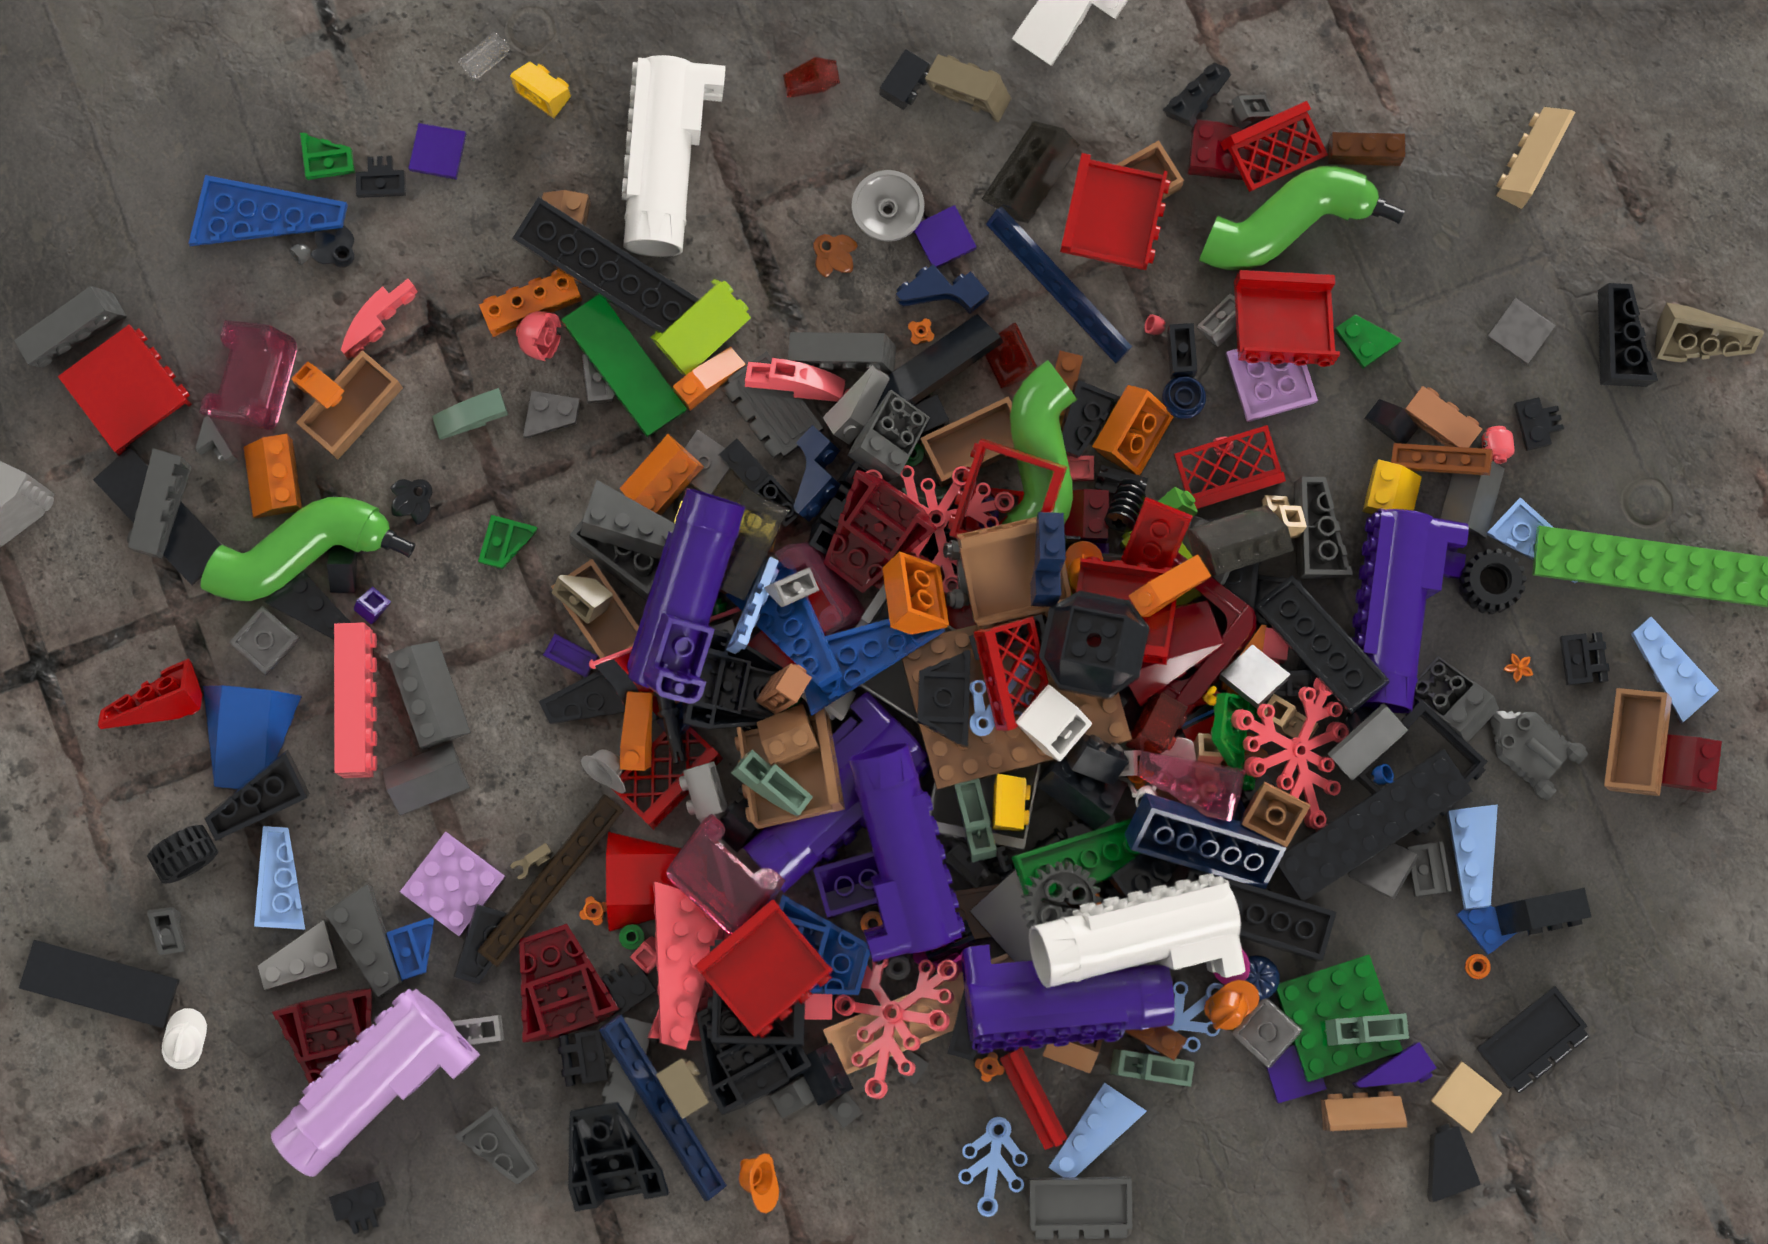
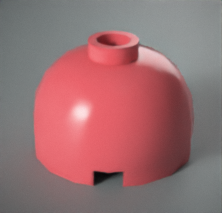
(538, 334)

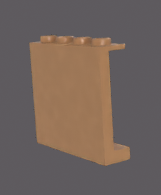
(999, 572)
(814, 773)

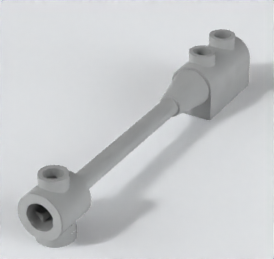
(704, 791)

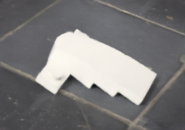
(1054, 23)

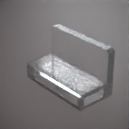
(484, 56)

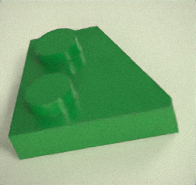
(325, 158)
(1365, 340)
(504, 541)

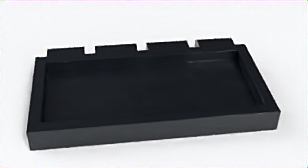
(1532, 1038)

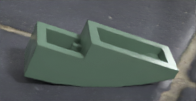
(470, 414)
(772, 783)
(975, 820)
(1367, 1029)
(1152, 1067)

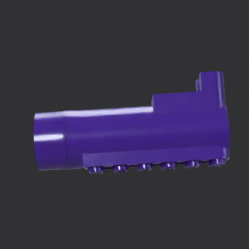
(1398, 575)
(683, 594)
(799, 844)
(911, 879)
(1014, 1009)

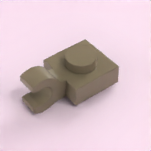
(537, 857)

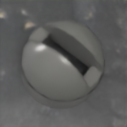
(300, 253)

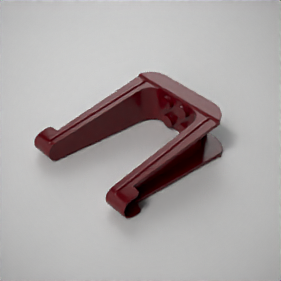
(1239, 631)

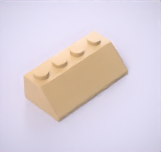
(1534, 155)

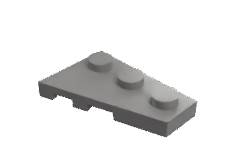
(301, 959)

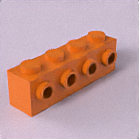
(541, 294)

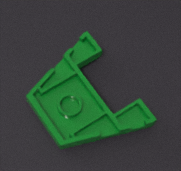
(1229, 739)

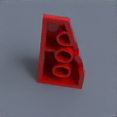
(165, 699)

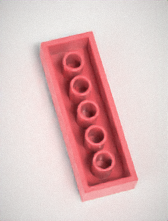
(354, 700)

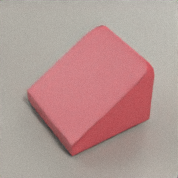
(646, 955)

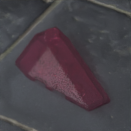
(1200, 784)

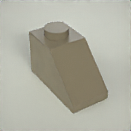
(583, 596)

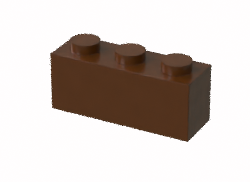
(1366, 149)

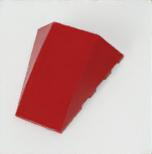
(630, 875)

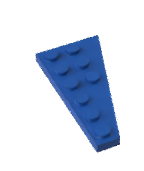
(249, 211)
(797, 633)
(862, 655)

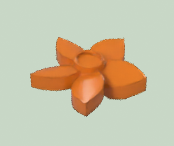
(1519, 667)

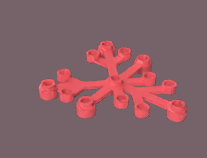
(975, 510)
(1305, 777)
(886, 1043)

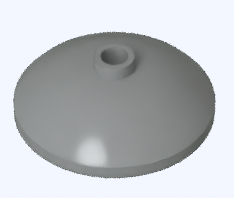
(892, 191)

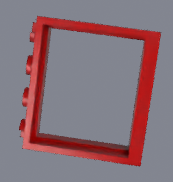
(971, 474)

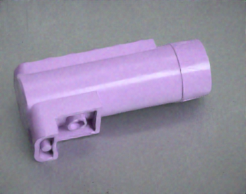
(384, 1063)

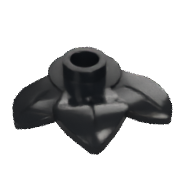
(332, 246)
(409, 502)

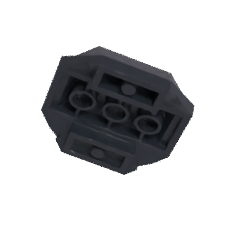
(1097, 670)

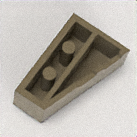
(969, 84)
(683, 1086)

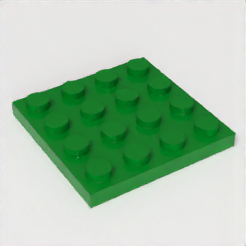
(1329, 994)

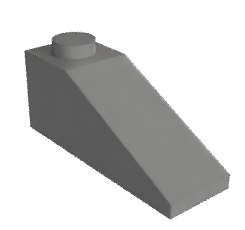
(856, 406)

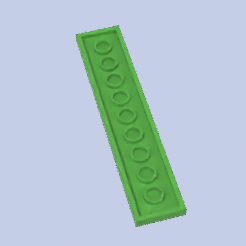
(1651, 566)

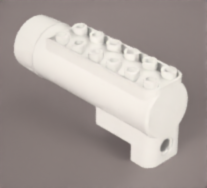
(664, 124)
(1169, 926)

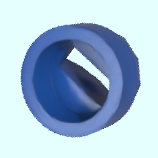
(1383, 774)

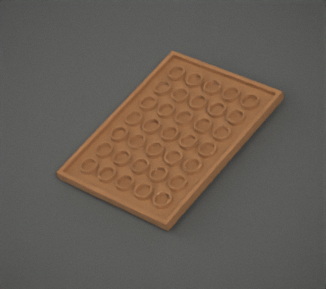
(999, 750)

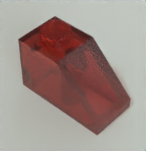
(811, 77)

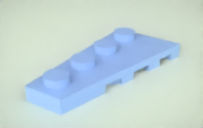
(1518, 528)
(753, 605)
(1673, 669)
(1474, 847)
(277, 891)
(1096, 1130)

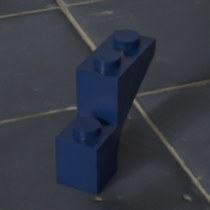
(933, 286)
(817, 483)
(1049, 559)

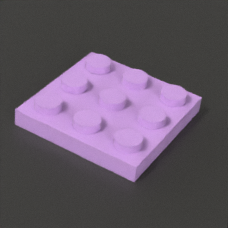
(1270, 388)
(452, 883)

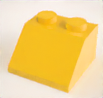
(540, 88)
(1391, 487)
(1009, 803)

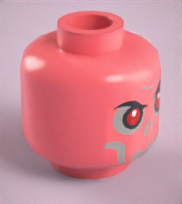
(1500, 442)

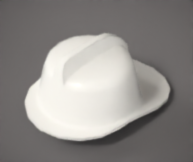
(184, 1038)

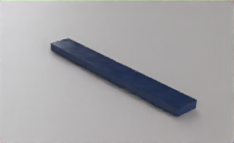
(1058, 285)
(674, 1128)

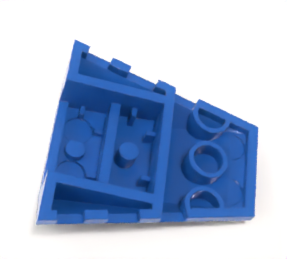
(245, 730)
(837, 947)

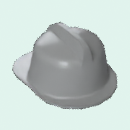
(604, 768)

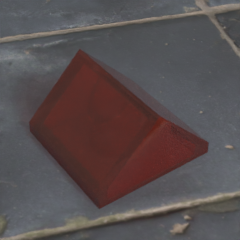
(1012, 358)

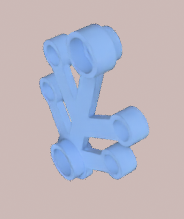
(986, 714)
(1182, 1020)
(994, 1162)

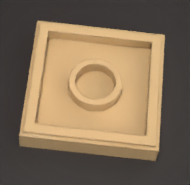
(1466, 1097)

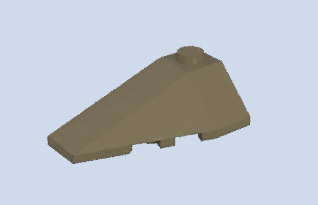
(1694, 333)

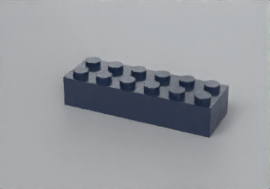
(1202, 842)

